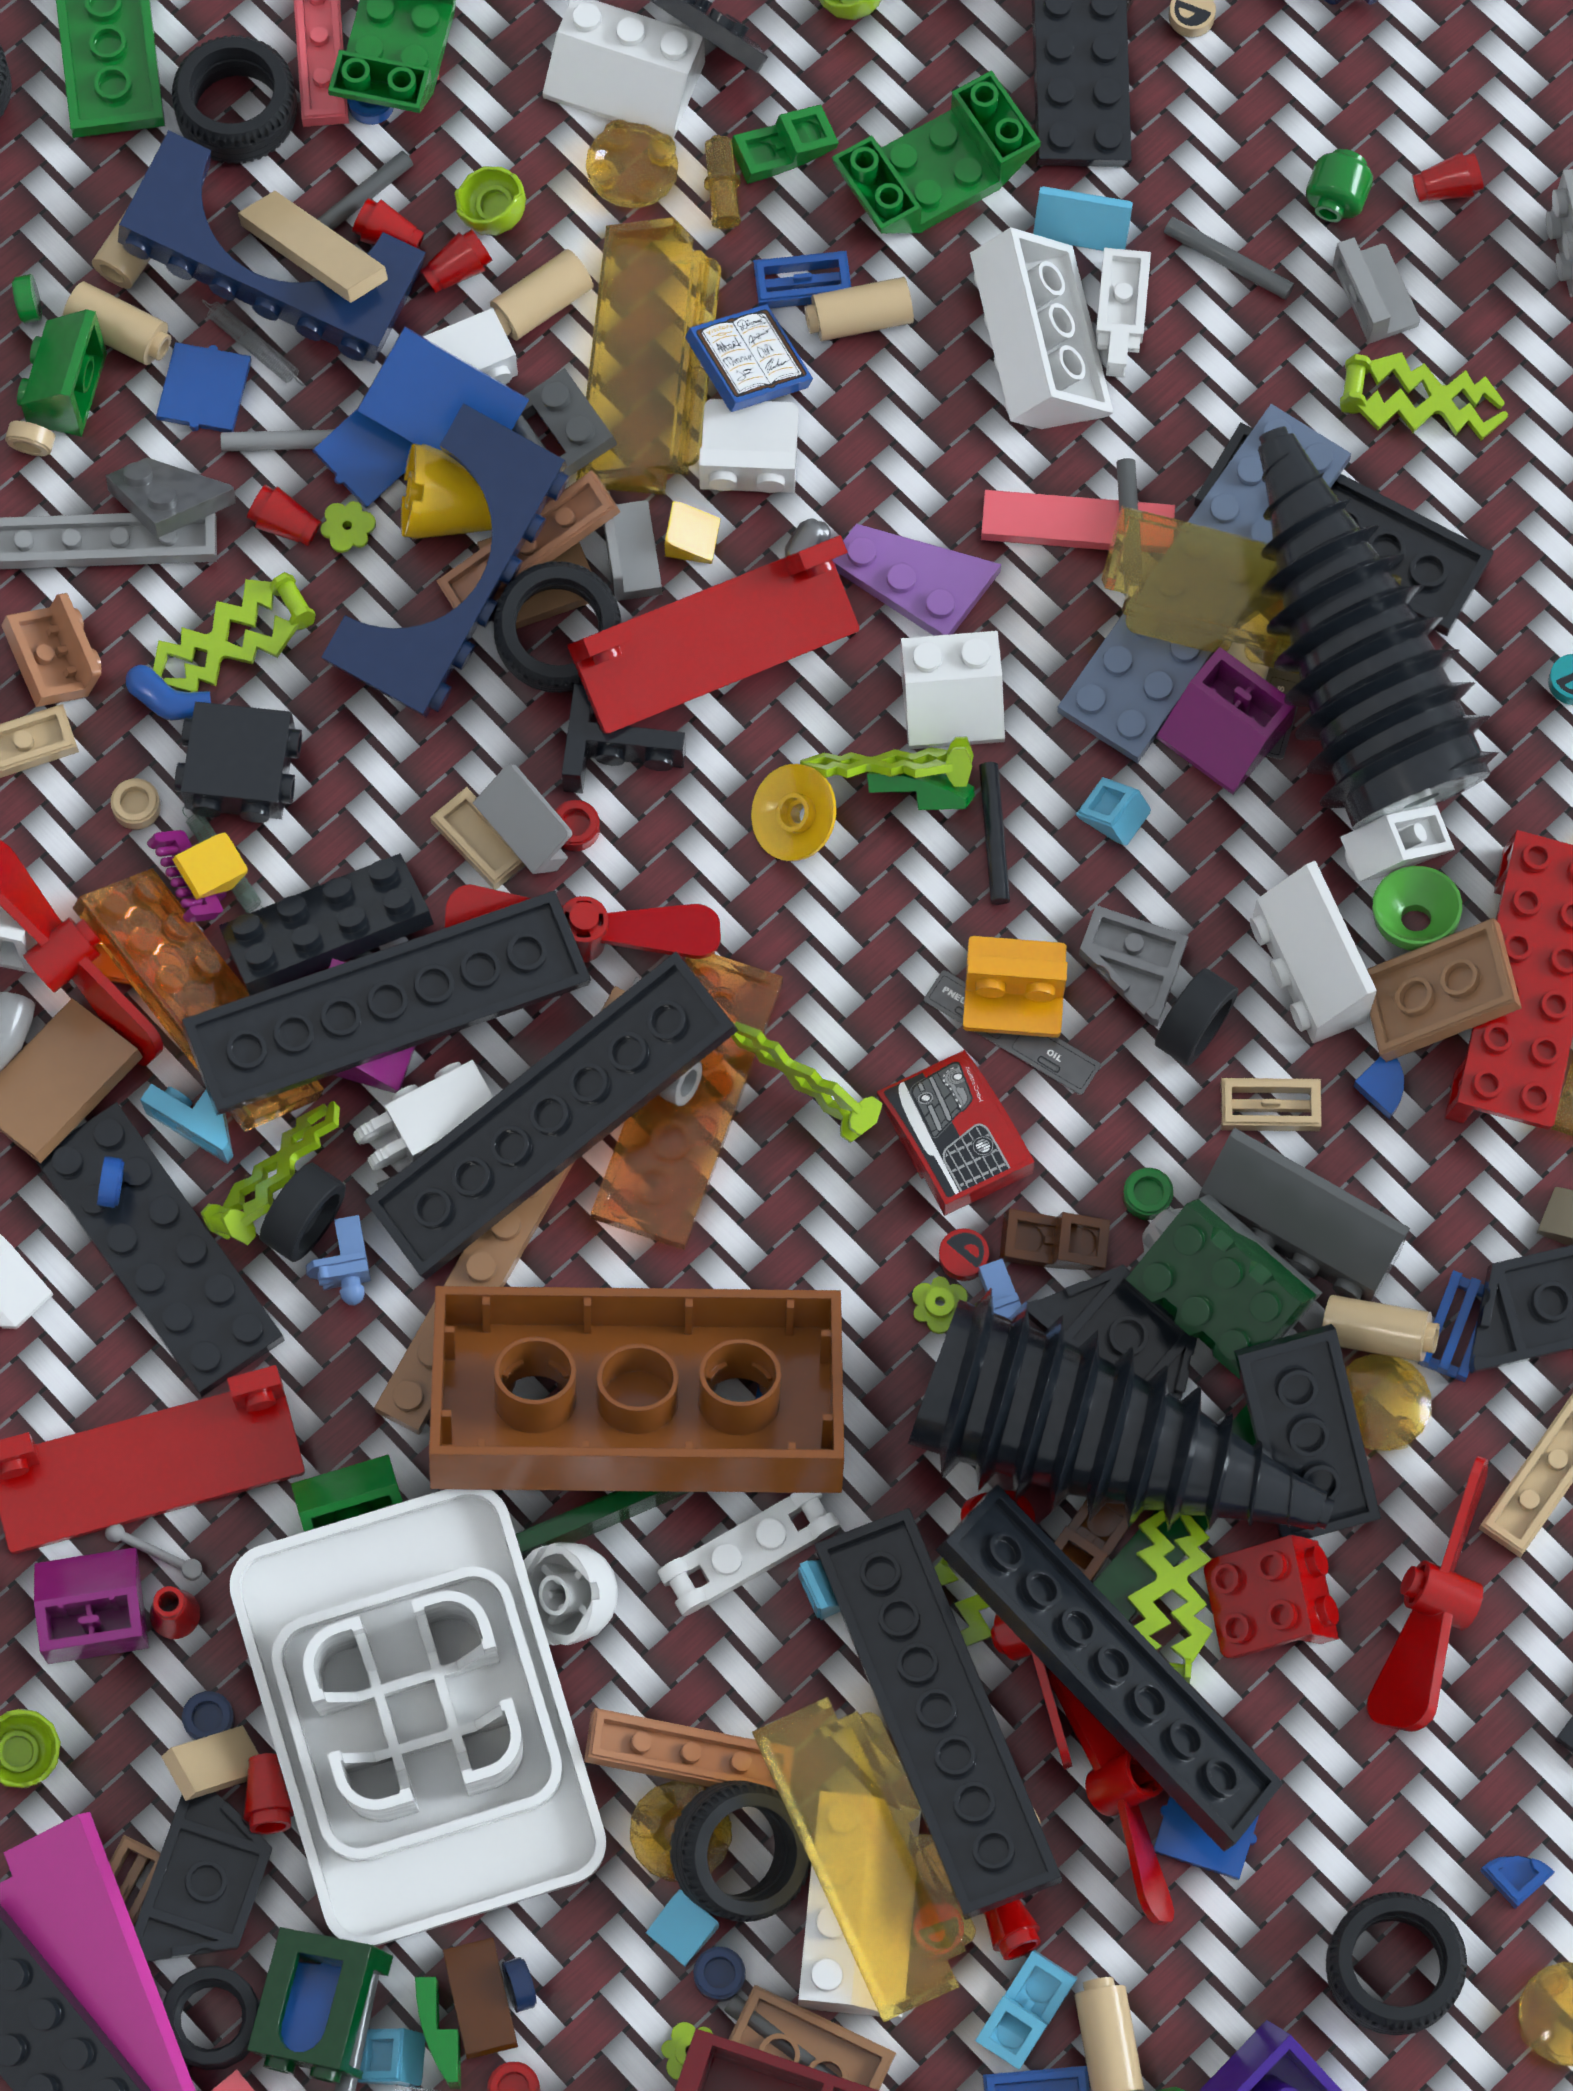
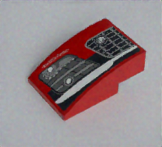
(956, 1132)

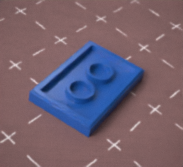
(425, 388)

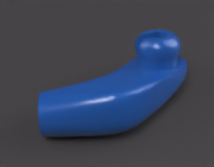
(159, 696)

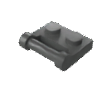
(568, 419)

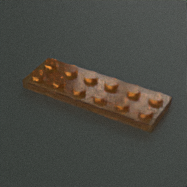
(174, 969)
(672, 1150)

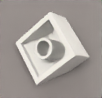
(952, 689)

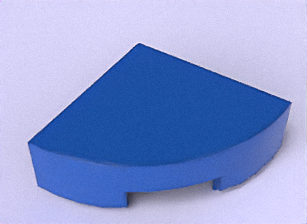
(1382, 1085)
(1516, 1877)

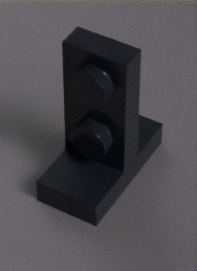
(652, 747)

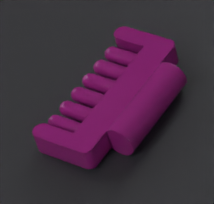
(173, 843)

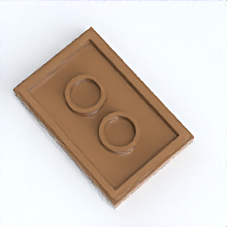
(1442, 990)
(61, 1079)
(831, 2044)

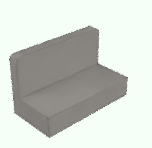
(1374, 290)
(632, 552)
(524, 820)

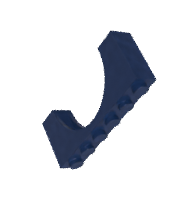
(171, 227)
(418, 660)

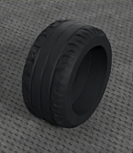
(225, 59)
(525, 585)
(691, 1842)
(1434, 1925)

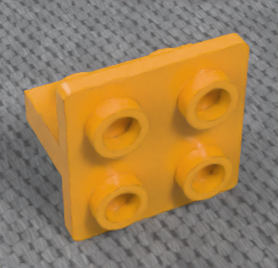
(1014, 986)

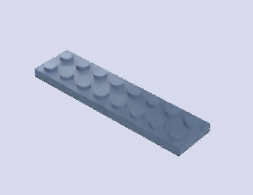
(1140, 678)

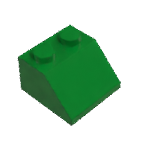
(64, 373)
(346, 1493)

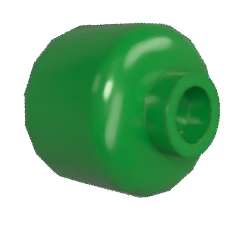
(1339, 185)

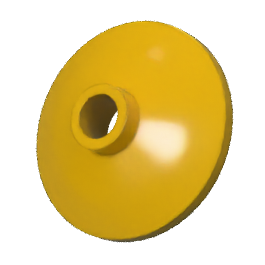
(778, 808)

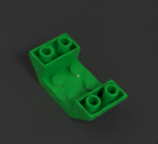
(394, 53)
(941, 162)

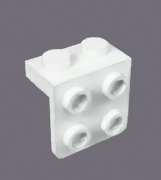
(749, 447)

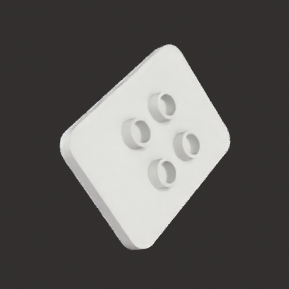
(417, 1715)

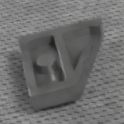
(167, 495)
(1134, 959)

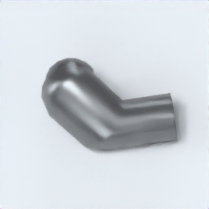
(807, 535)

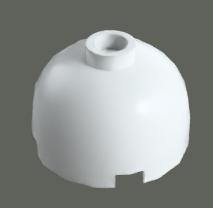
(572, 1591)

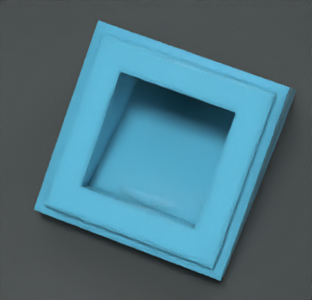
(1115, 810)
(817, 1589)
(682, 1928)
(393, 2057)

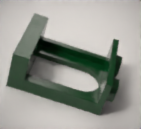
(332, 2054)

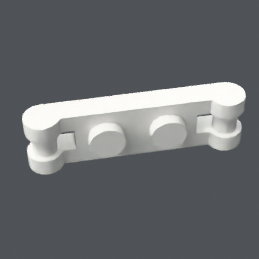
(747, 1551)

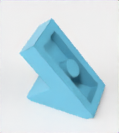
(196, 1124)

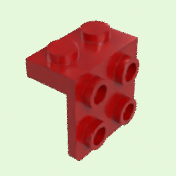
(1271, 1596)

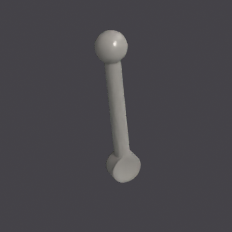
(190, 1568)

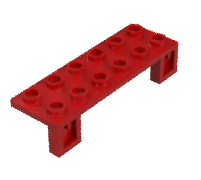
(715, 637)
(1521, 1058)
(148, 1463)

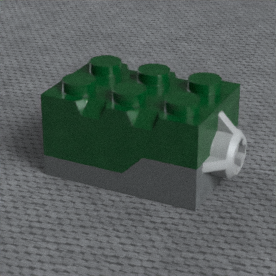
(1220, 1279)

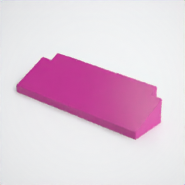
(79, 1923)

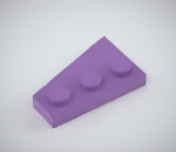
(916, 578)

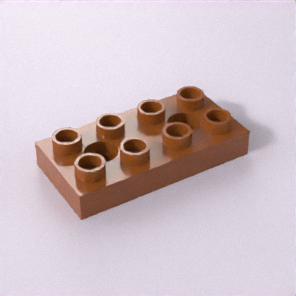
(637, 1390)

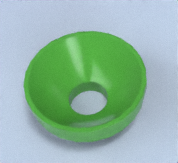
(1416, 890)

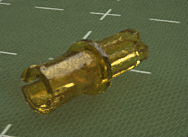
(722, 182)

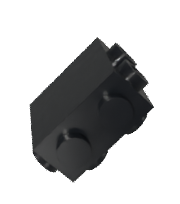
(238, 761)

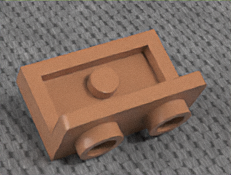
(53, 652)

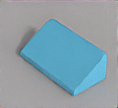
(1082, 219)

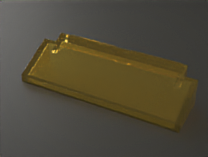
(641, 366)
(1194, 585)
(878, 1878)

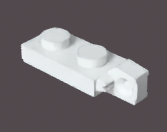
(1122, 305)

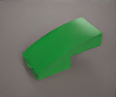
(784, 146)
(932, 791)
(442, 2043)

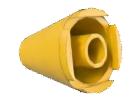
(440, 497)

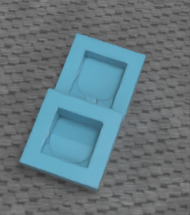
(1026, 2009)

